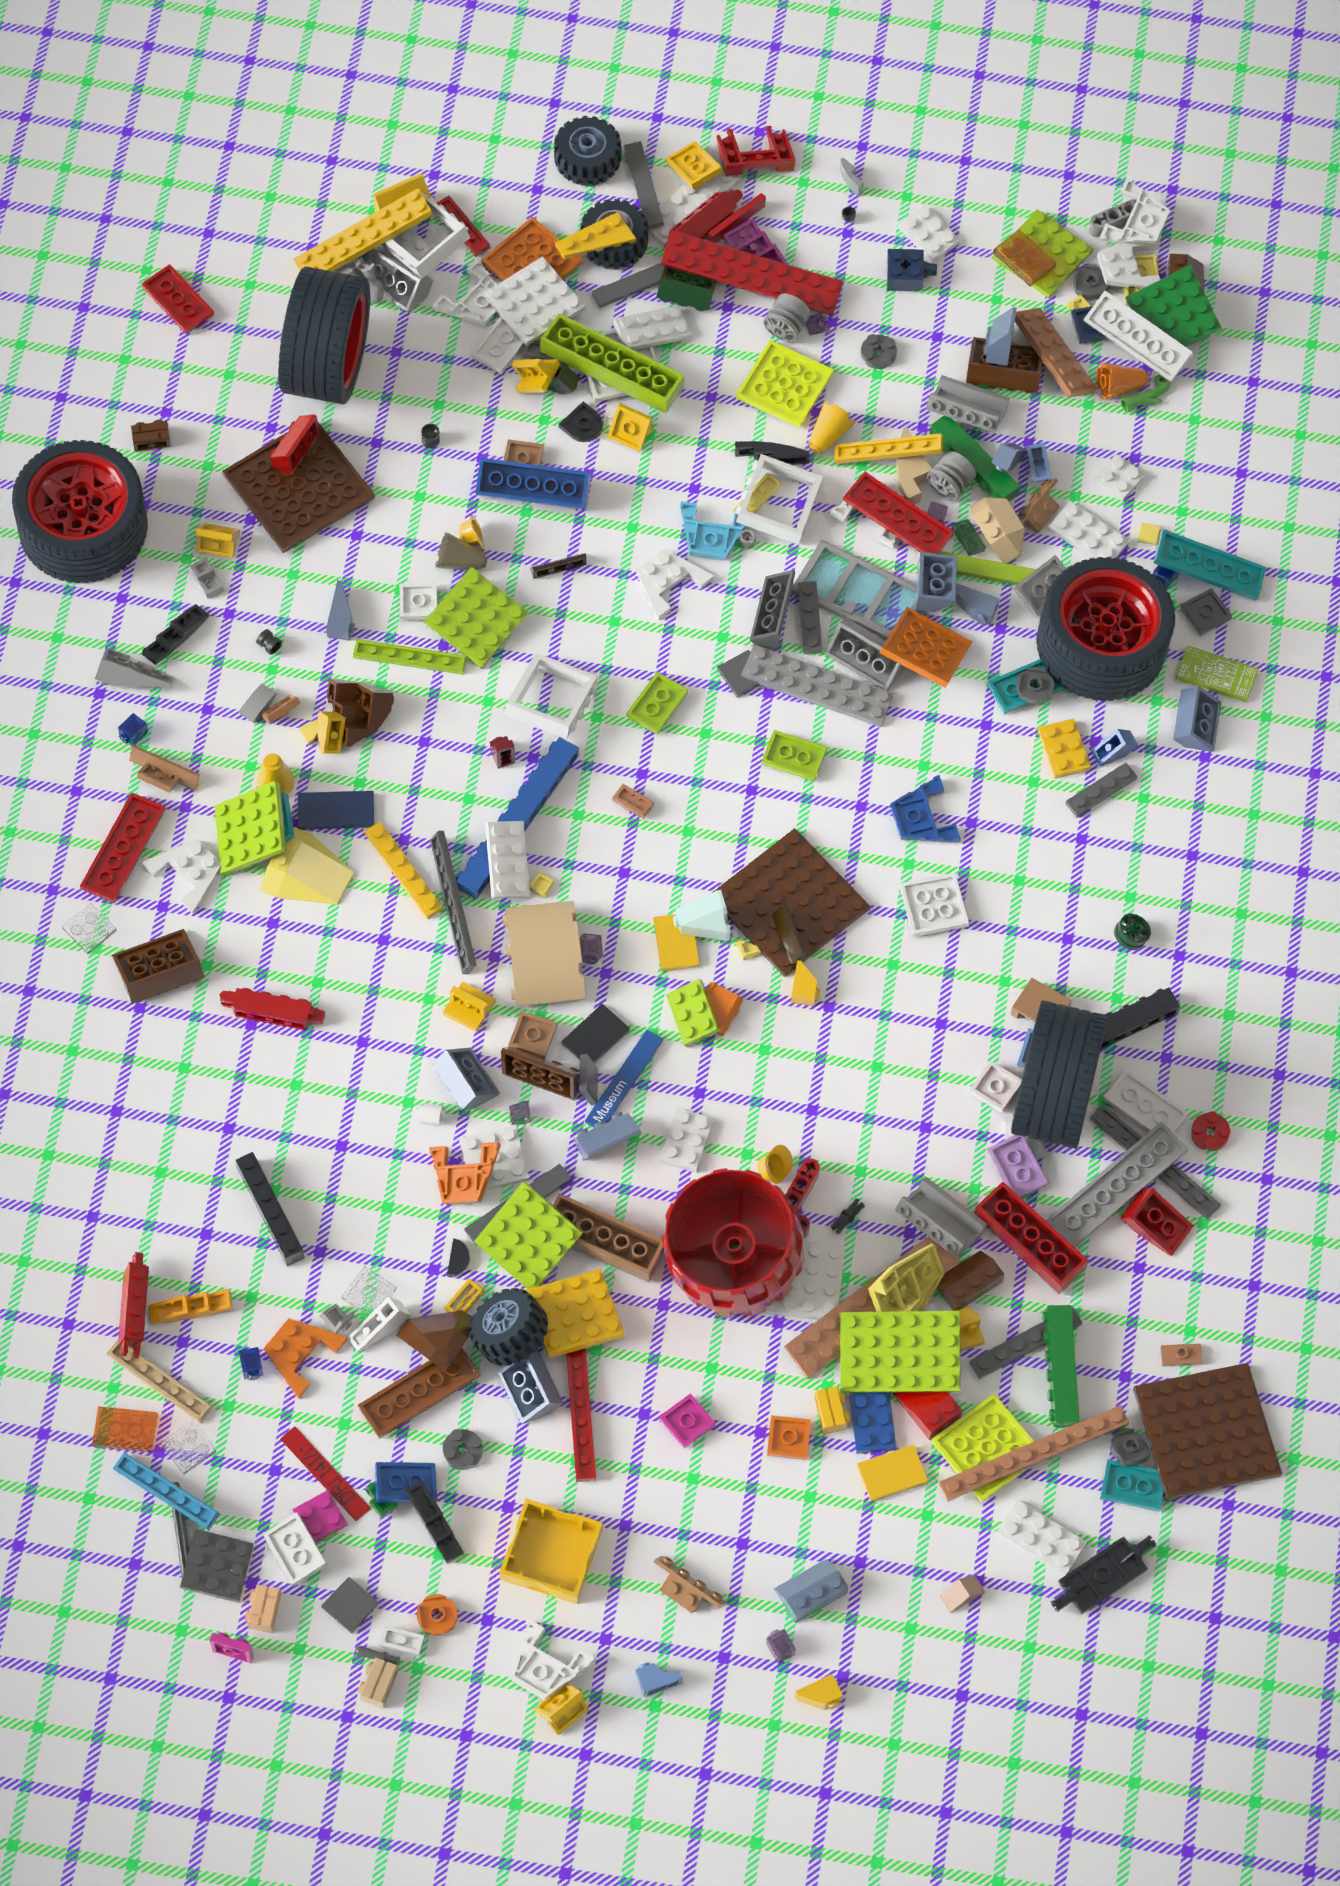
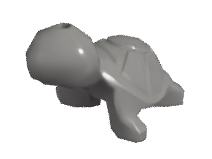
(365, 270)

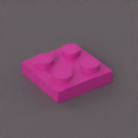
(687, 1421)
(321, 1516)
(237, 1649)

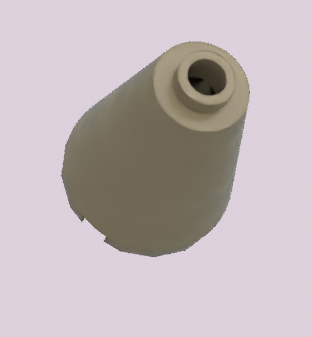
(459, 554)

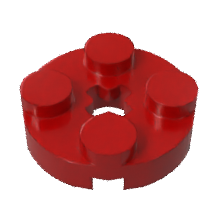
(1212, 1121)

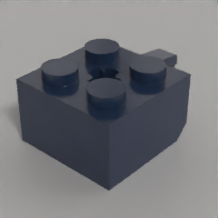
(907, 269)

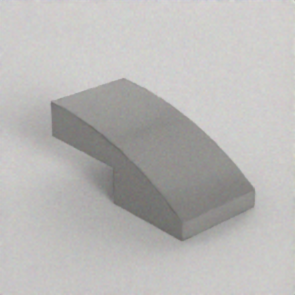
(848, 173)
(206, 578)
(257, 702)

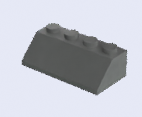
(772, 609)

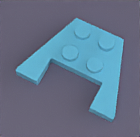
(707, 538)

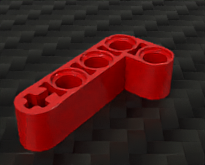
(801, 1195)

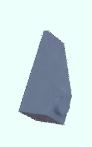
(1008, 456)
(977, 604)
(340, 618)

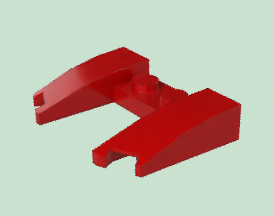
(735, 162)

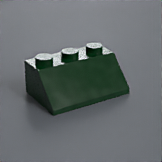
(686, 289)

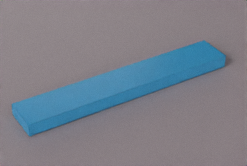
(166, 1491)

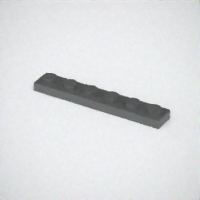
(1014, 1348)

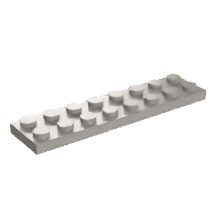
(817, 685)
(1117, 1184)

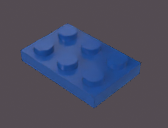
(872, 1422)
(396, 1477)

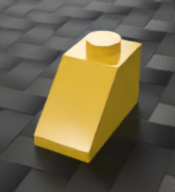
(330, 731)
(804, 986)
(821, 1694)

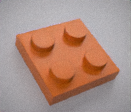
(788, 1437)

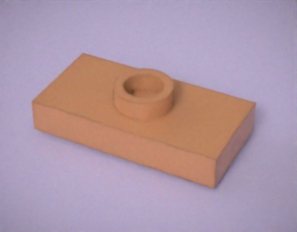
(280, 709)
(633, 801)
(1181, 1354)

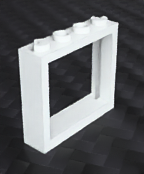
(440, 252)
(765, 524)
(544, 721)

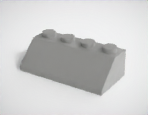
(860, 651)

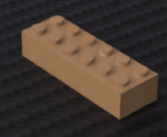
(612, 1239)

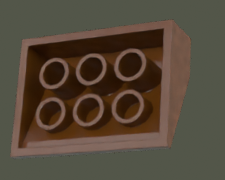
(1020, 374)
(158, 966)
(540, 1072)

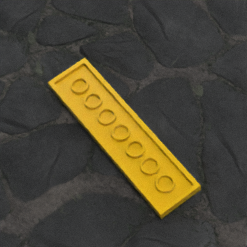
(367, 233)

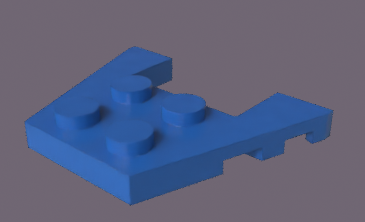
(915, 818)

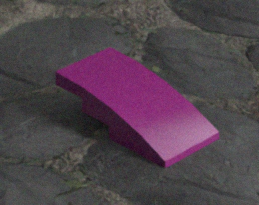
(752, 240)

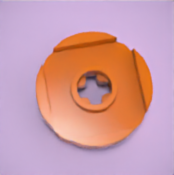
(445, 1623)

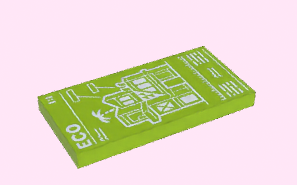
(1217, 673)

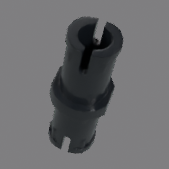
(847, 1216)

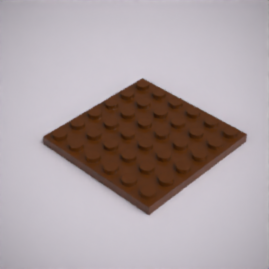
(307, 501)
(812, 889)
(1207, 1431)

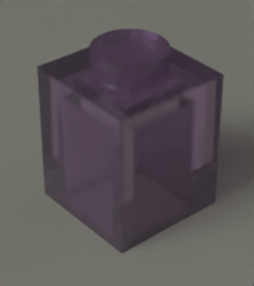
(591, 948)
(780, 1645)

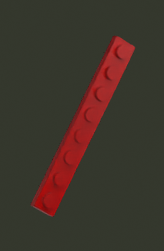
(581, 1416)

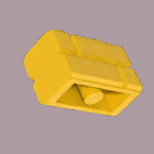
(831, 1410)

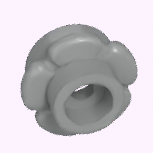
(747, 534)

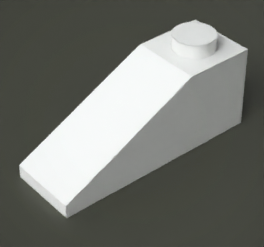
(379, 1323)

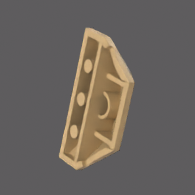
(1000, 527)

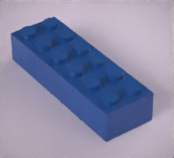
(533, 483)

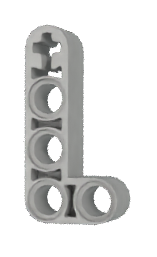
(1105, 217)

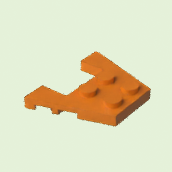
(464, 1182)
(293, 1345)

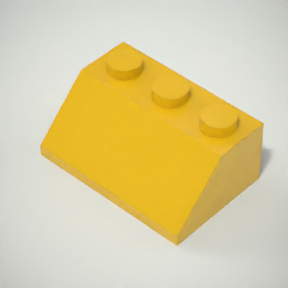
(395, 192)

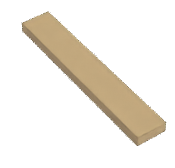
(161, 1382)

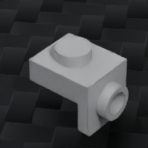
(336, 1318)

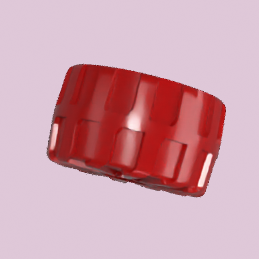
(727, 1211)

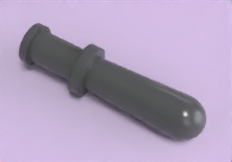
(372, 1654)

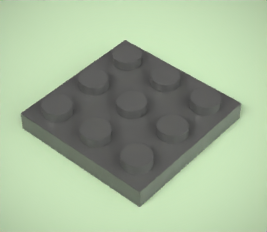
(216, 1565)

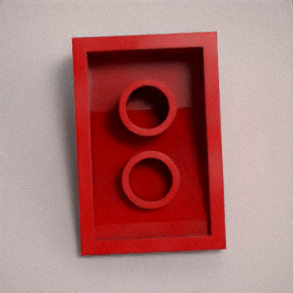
(1157, 1221)
(930, 1410)

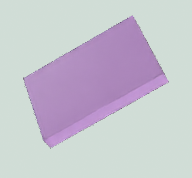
(1017, 1165)

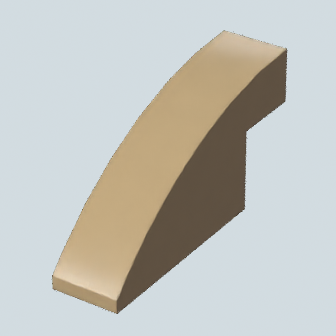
(911, 472)

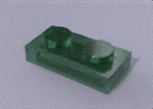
(968, 537)

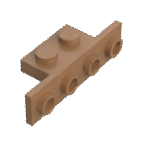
(1040, 508)
(161, 771)
(684, 1588)

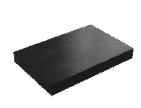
(596, 1034)

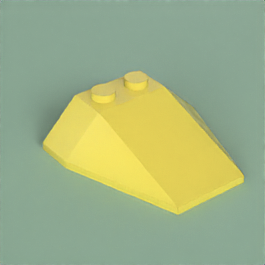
(307, 872)
(908, 1282)

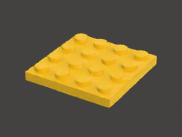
(578, 1313)

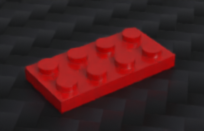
(177, 299)

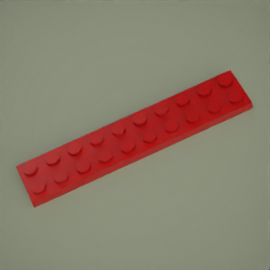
(750, 272)

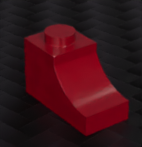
(502, 751)

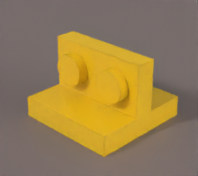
(535, 374)
(630, 427)
(217, 539)
(468, 1006)
(970, 1329)
(562, 1708)

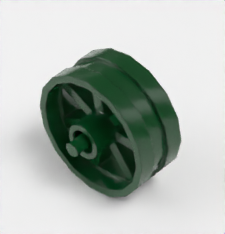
(1134, 928)

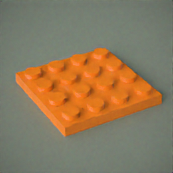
(526, 246)
(926, 647)

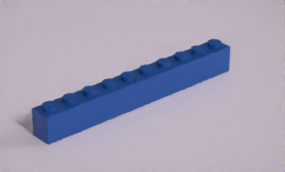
(524, 808)

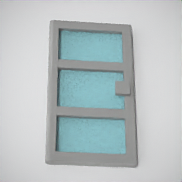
(857, 589)

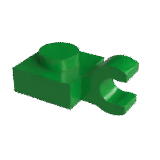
(381, 1509)

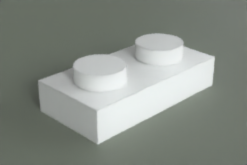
(402, 1641)

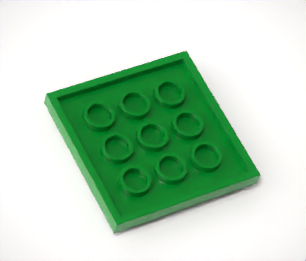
(1177, 307)

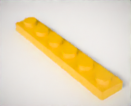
(888, 448)
(403, 870)

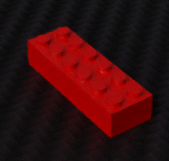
(1031, 1237)

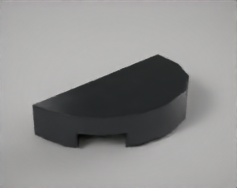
(459, 1258)

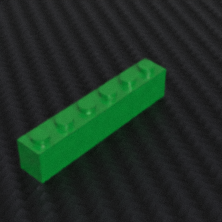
(989, 479)
(1062, 1365)

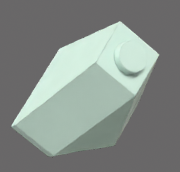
(704, 917)

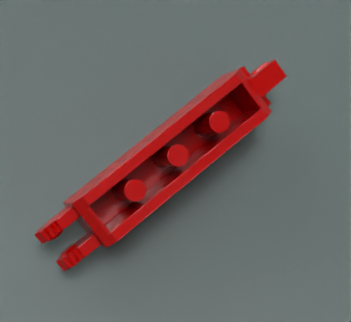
(708, 214)
(271, 1008)
(133, 1305)

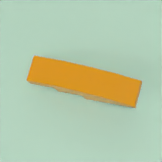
(190, 1307)

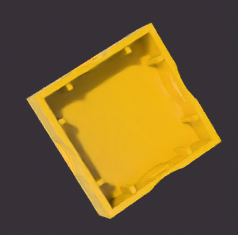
(551, 1551)

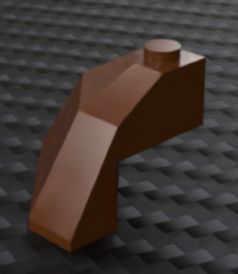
(361, 705)
(437, 1335)

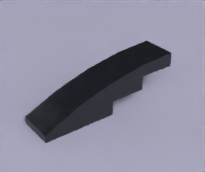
(781, 452)
(179, 631)
(434, 1522)

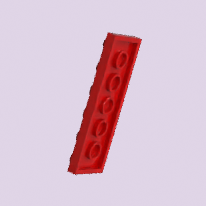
(897, 515)
(122, 847)

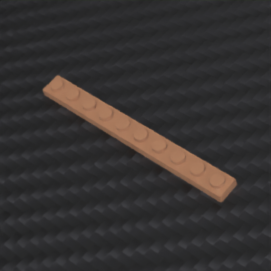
(1033, 1453)

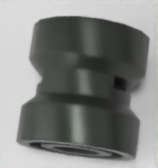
(430, 435)
(269, 642)

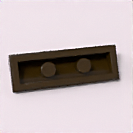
(558, 565)
(789, 934)

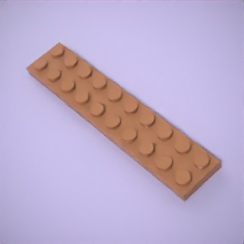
(821, 1340)

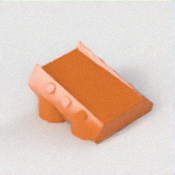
(724, 1005)

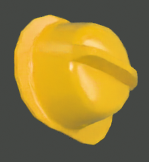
(471, 532)
(776, 1164)

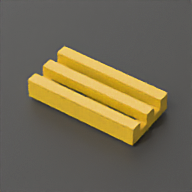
(473, 1300)

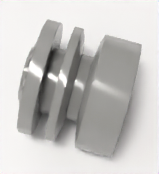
(786, 317)
(951, 475)

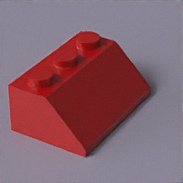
(295, 443)

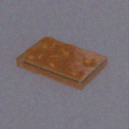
(1024, 257)
(125, 1429)

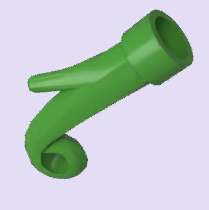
(1130, 402)

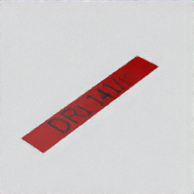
(325, 1473)

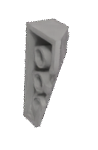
(402, 283)
(120, 671)

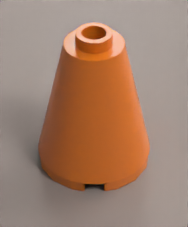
(1119, 379)

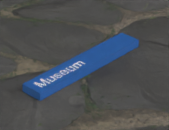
(625, 1078)

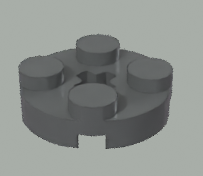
(1088, 290)
(882, 342)
(1030, 694)
(459, 1438)
(1128, 1456)

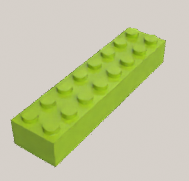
(612, 363)

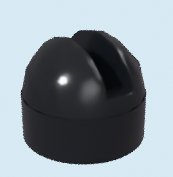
(848, 214)

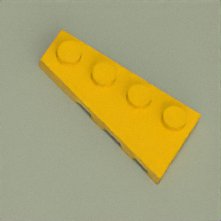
(600, 235)

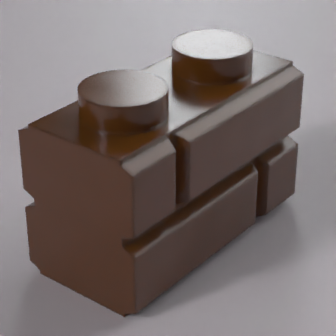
(150, 435)

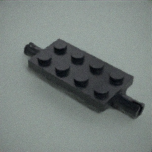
(1103, 1574)

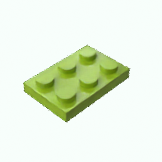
(657, 703)
(794, 755)
(693, 1012)

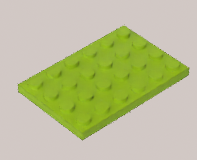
(900, 1351)

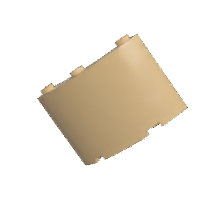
(544, 953)

